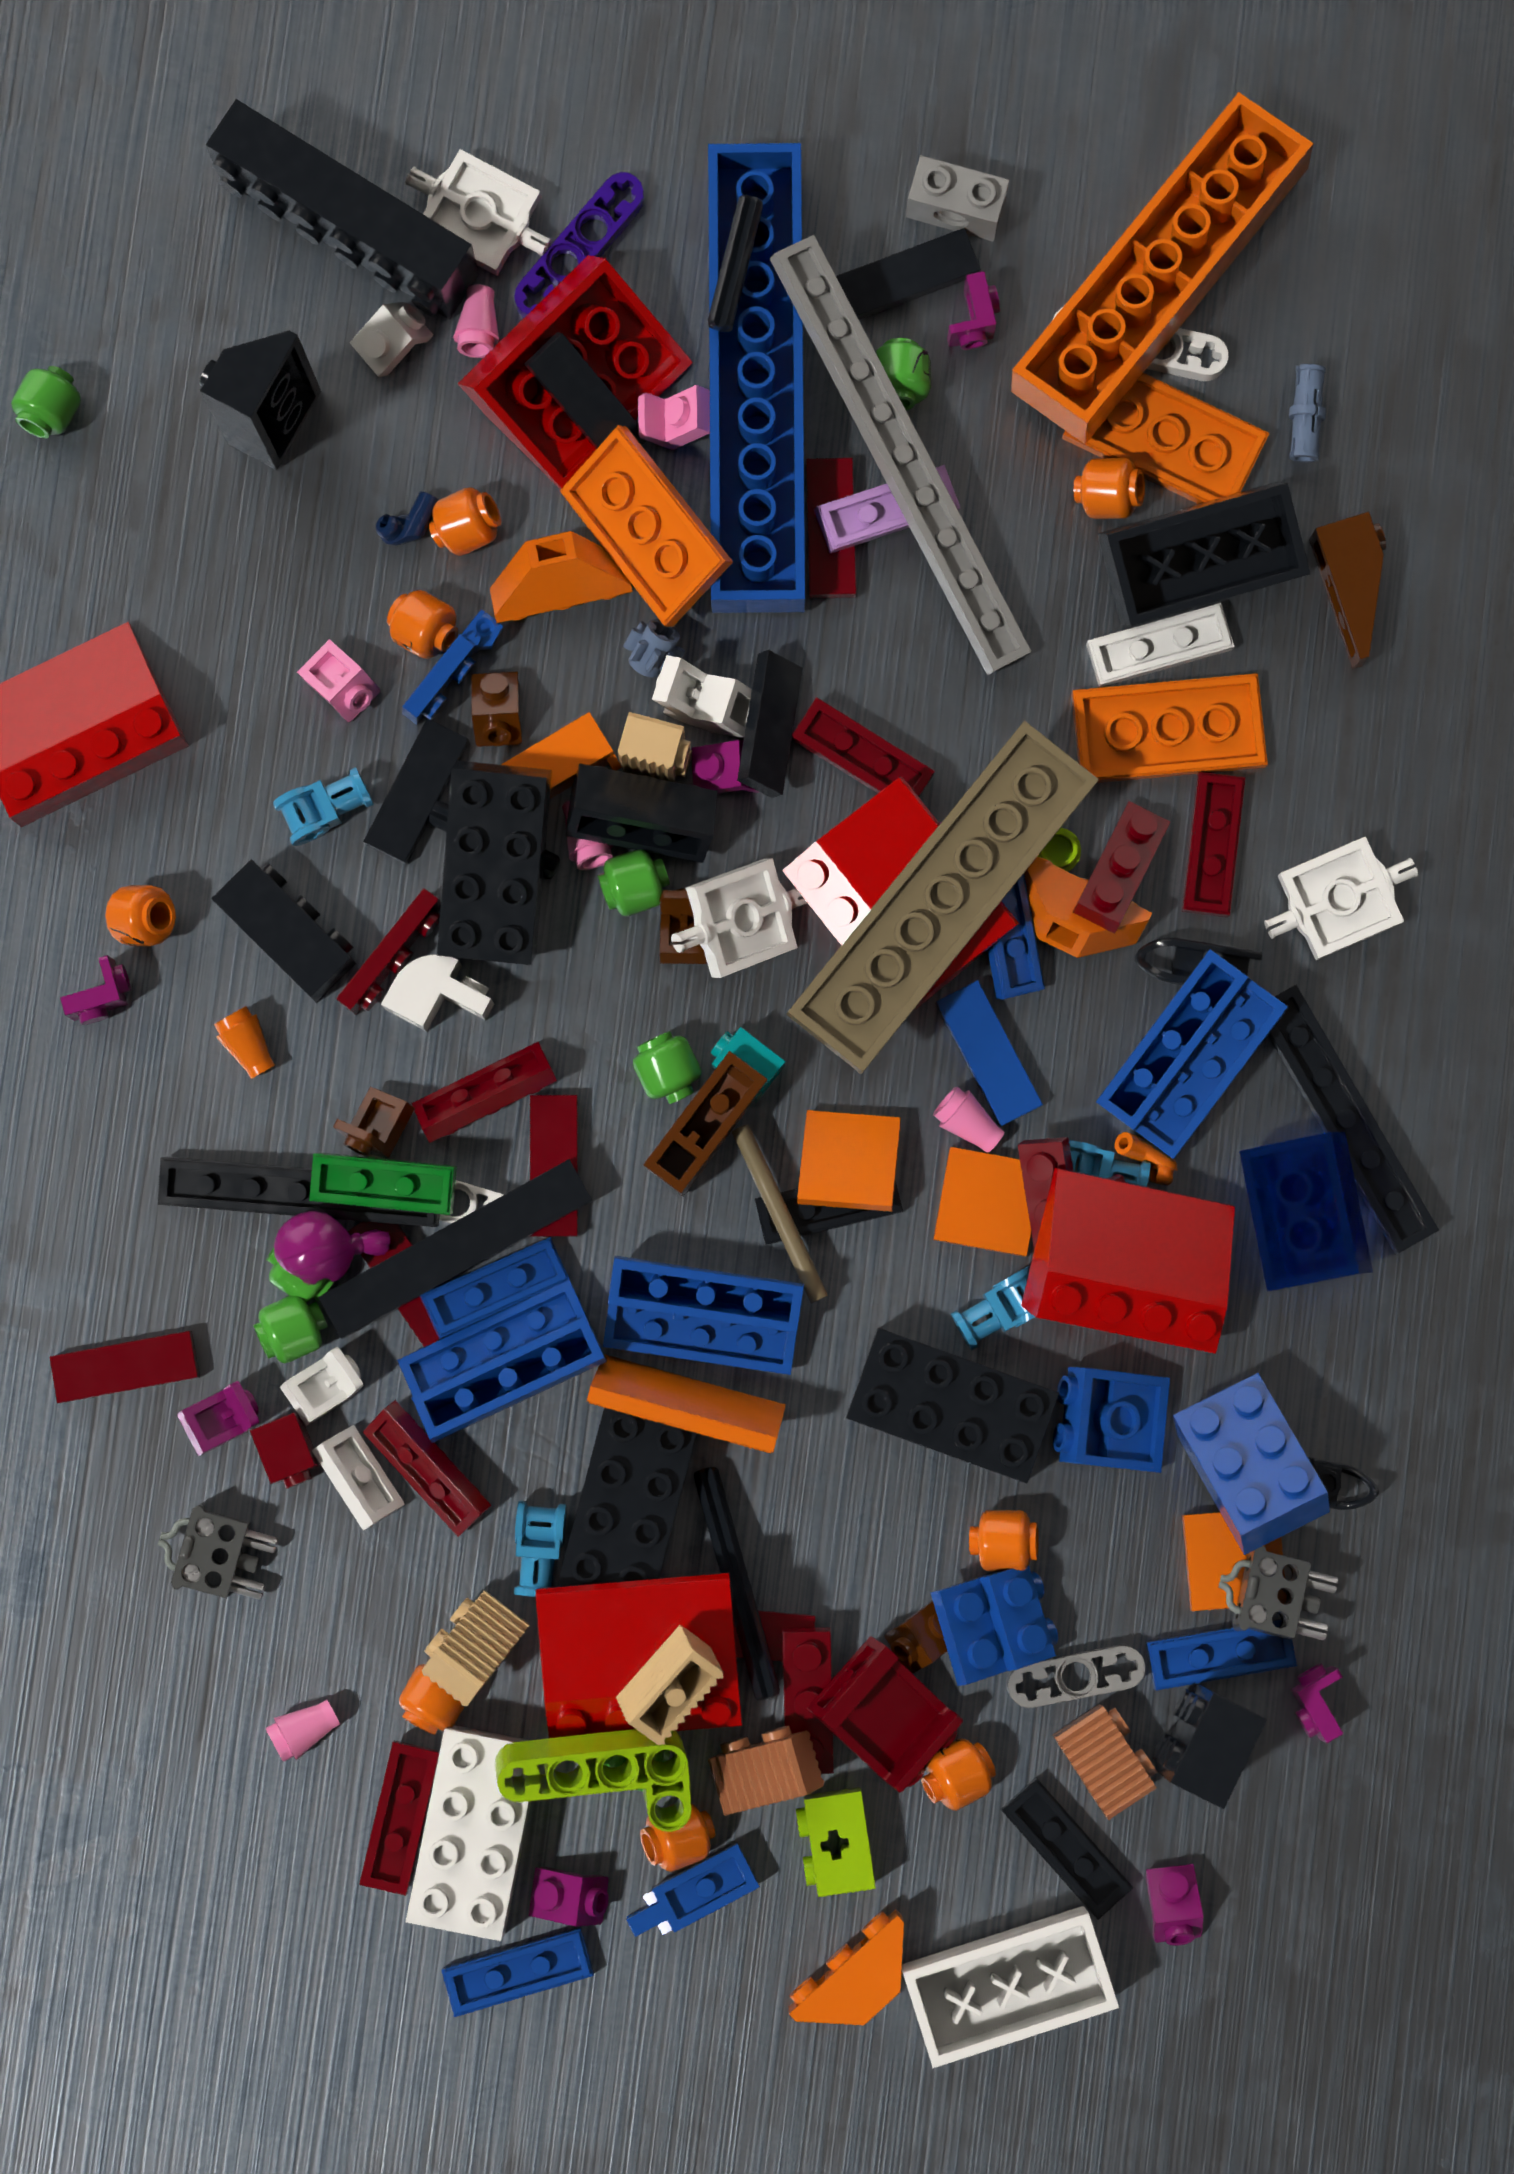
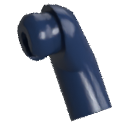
(407, 527)

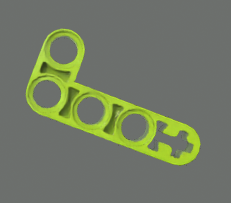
(594, 1777)

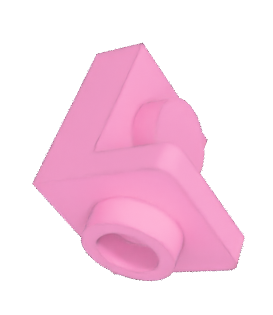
(675, 419)
(339, 680)

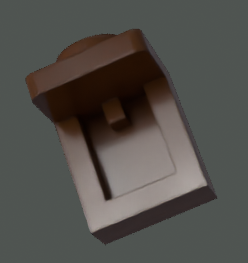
(496, 709)
(677, 917)
(376, 1124)
(918, 1639)

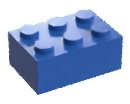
(1251, 1463)

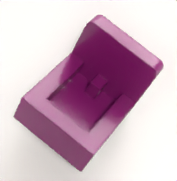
(982, 305)
(718, 766)
(93, 1003)
(219, 1418)
(1314, 1712)
(568, 1897)
(1175, 1904)

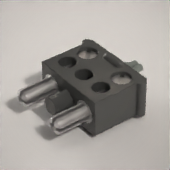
(198, 1550)
(1259, 1592)

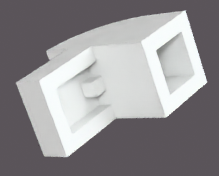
(702, 699)
(424, 986)

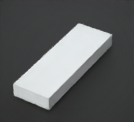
(1160, 645)

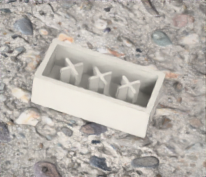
(468, 1840)
(1009, 1986)

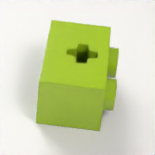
(853, 1866)

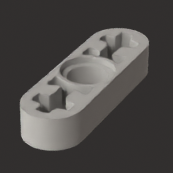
(1108, 1658)

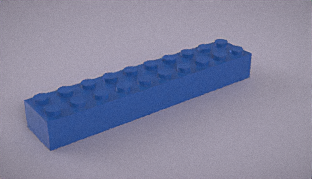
(757, 390)

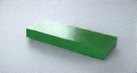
(383, 1183)

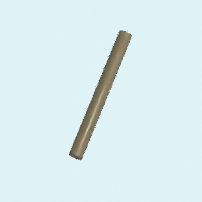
(779, 1213)

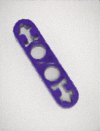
(573, 242)

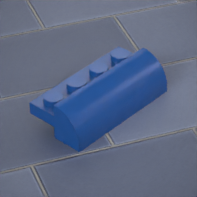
(1192, 1054)
(703, 1315)
(501, 1361)

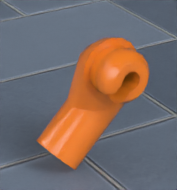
(1141, 1149)

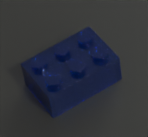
(1306, 1211)

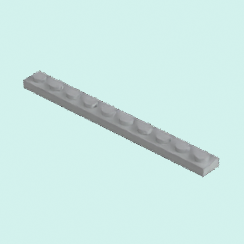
(900, 454)

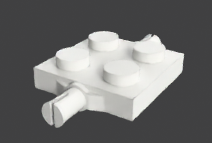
(482, 208)
(1341, 898)
(740, 918)

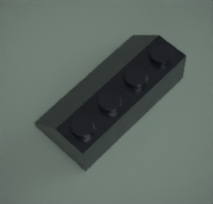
(261, 395)

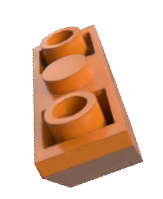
(555, 576)
(1052, 901)
(858, 1978)

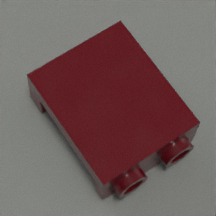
(886, 1715)

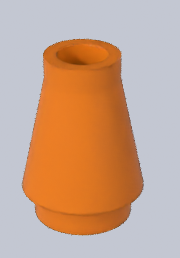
(245, 1041)

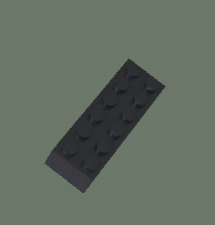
(342, 211)

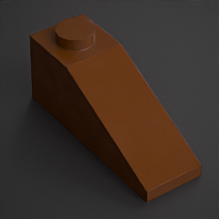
(1351, 568)
(705, 1124)

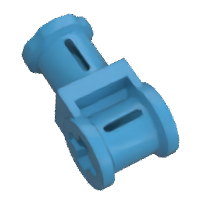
(321, 806)
(1102, 1163)
(1001, 1303)
(538, 1544)

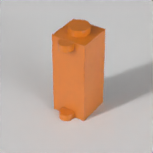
(565, 749)

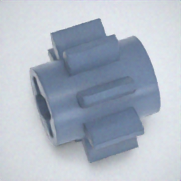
(651, 645)

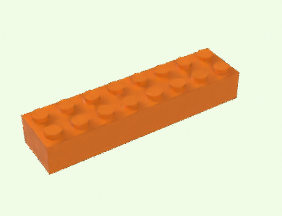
(1161, 268)

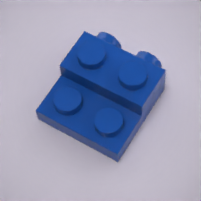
(1112, 1419)
(994, 1624)

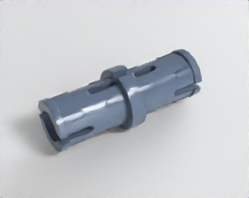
(1307, 413)

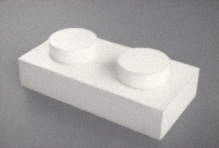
(358, 1477)

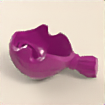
(321, 1248)

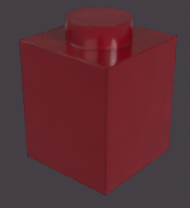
(285, 1450)

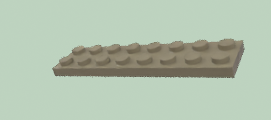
(942, 897)

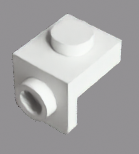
(390, 336)
(323, 1385)

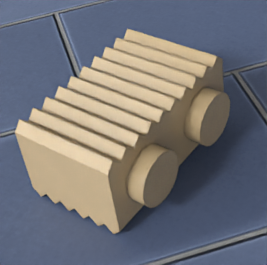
(654, 748)
(474, 1647)
(669, 1685)

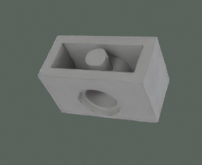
(957, 198)

